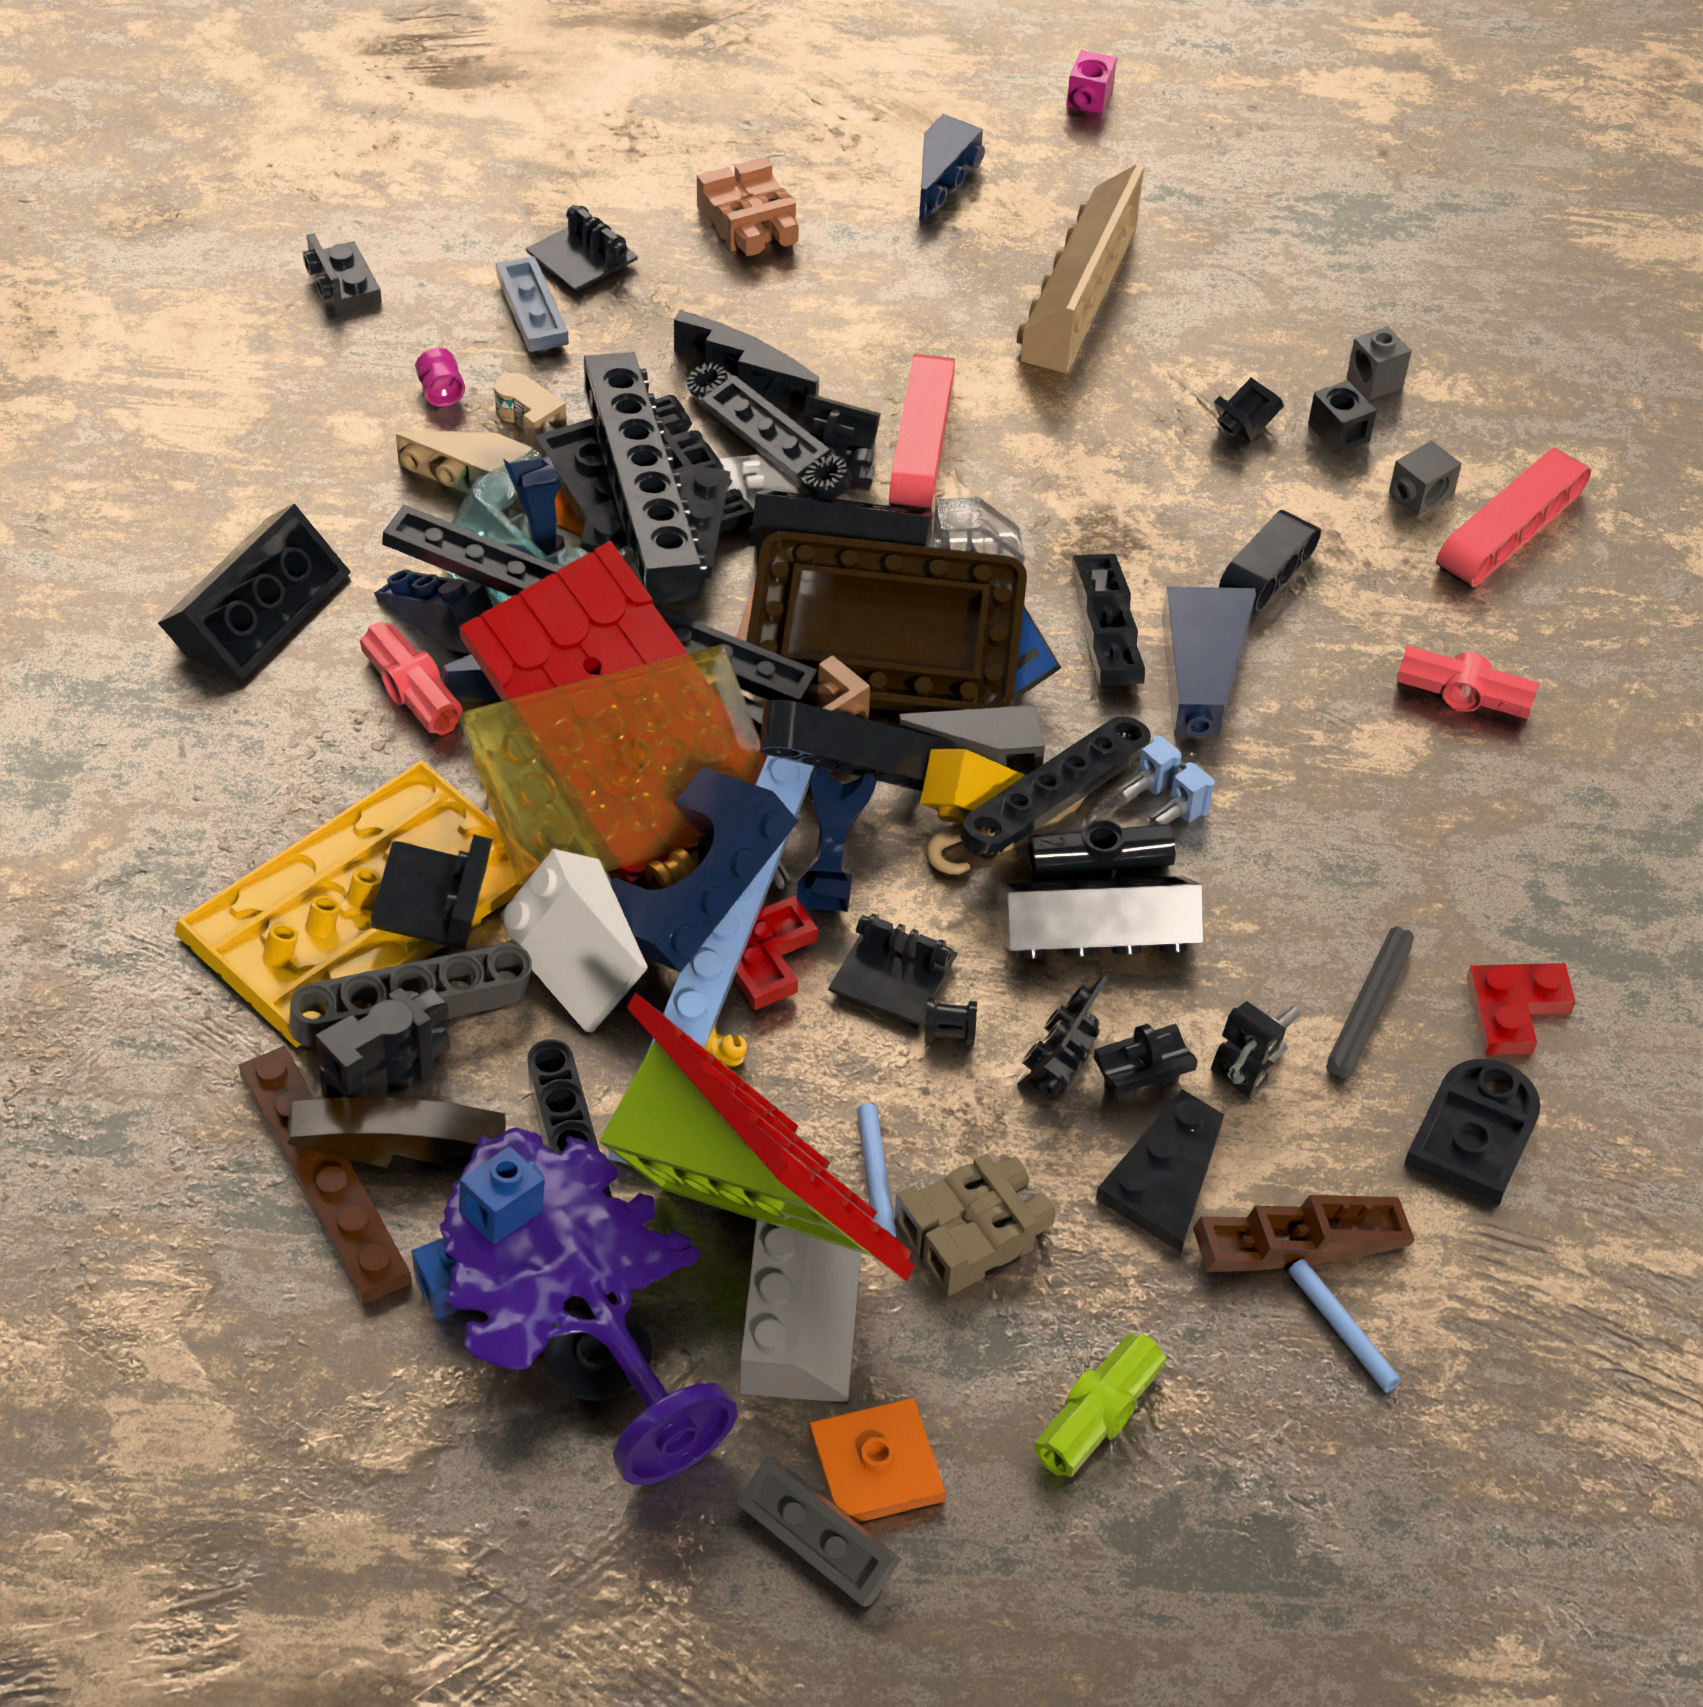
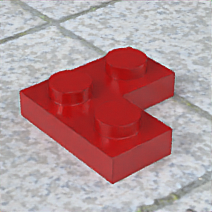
(762, 970)
(1509, 994)

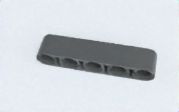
(476, 968)

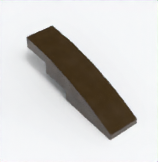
(379, 1127)

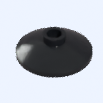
(570, 1354)

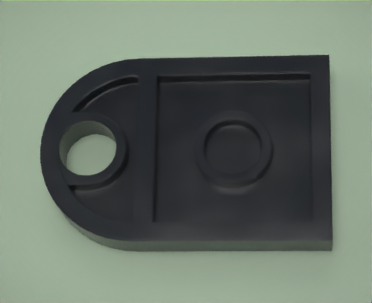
(1474, 1133)

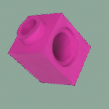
(1091, 81)

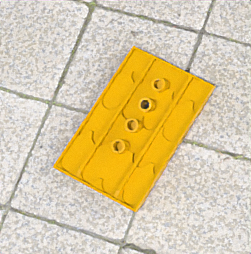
(313, 903)

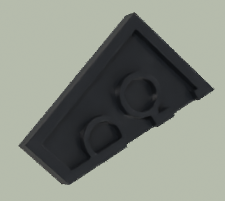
(1165, 1170)

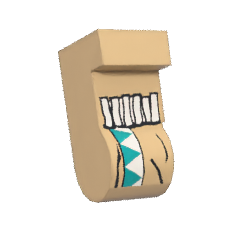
(528, 405)

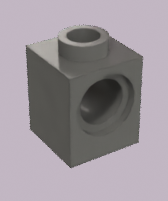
(1378, 363)
(1425, 477)

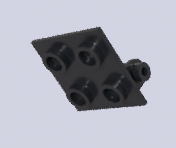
(582, 250)
(893, 969)
(1067, 1043)

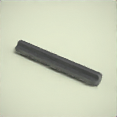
(1370, 1002)

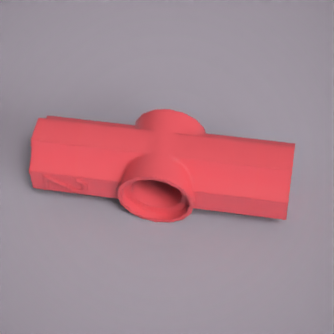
(411, 678)
(1467, 681)

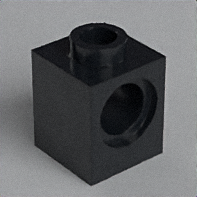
(1342, 417)

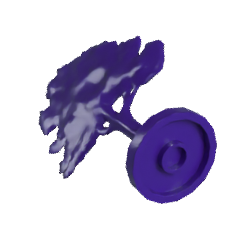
(586, 1250)

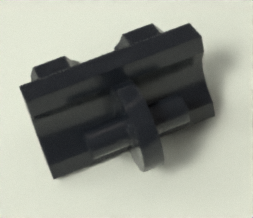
(840, 423)
(1144, 1060)

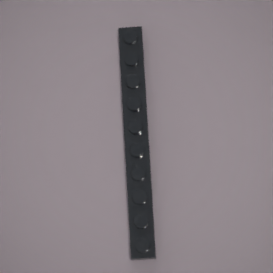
(513, 571)

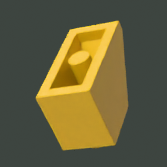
(962, 781)

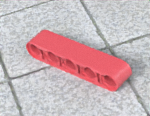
(922, 431)
(1513, 517)

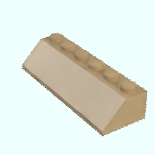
(1081, 273)

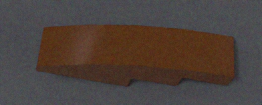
(1318, 1231)

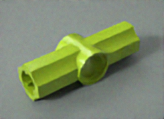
(1099, 1404)

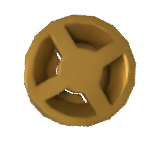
(667, 873)

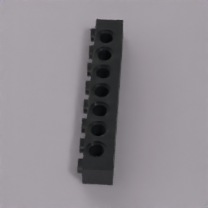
(643, 478)

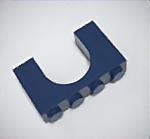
(746, 832)

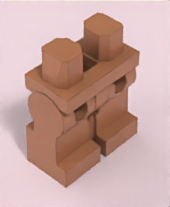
(748, 206)

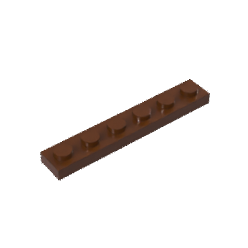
(327, 1183)

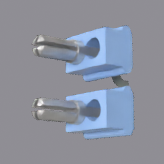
(1160, 770)

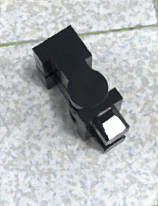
(383, 1048)

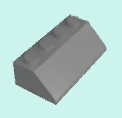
(799, 1317)

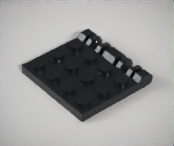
(586, 483)

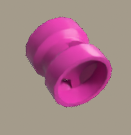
(440, 377)

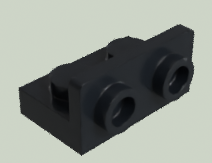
(341, 275)

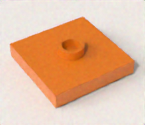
(877, 1461)

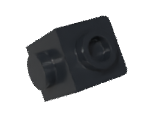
(1248, 410)

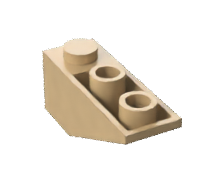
(456, 457)

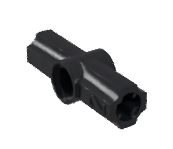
(1101, 850)

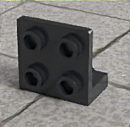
(431, 892)

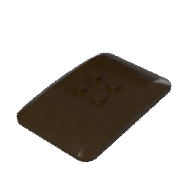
(905, 618)

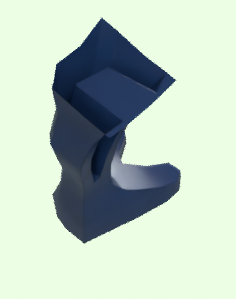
(536, 488)
(836, 808)

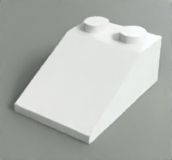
(576, 936)

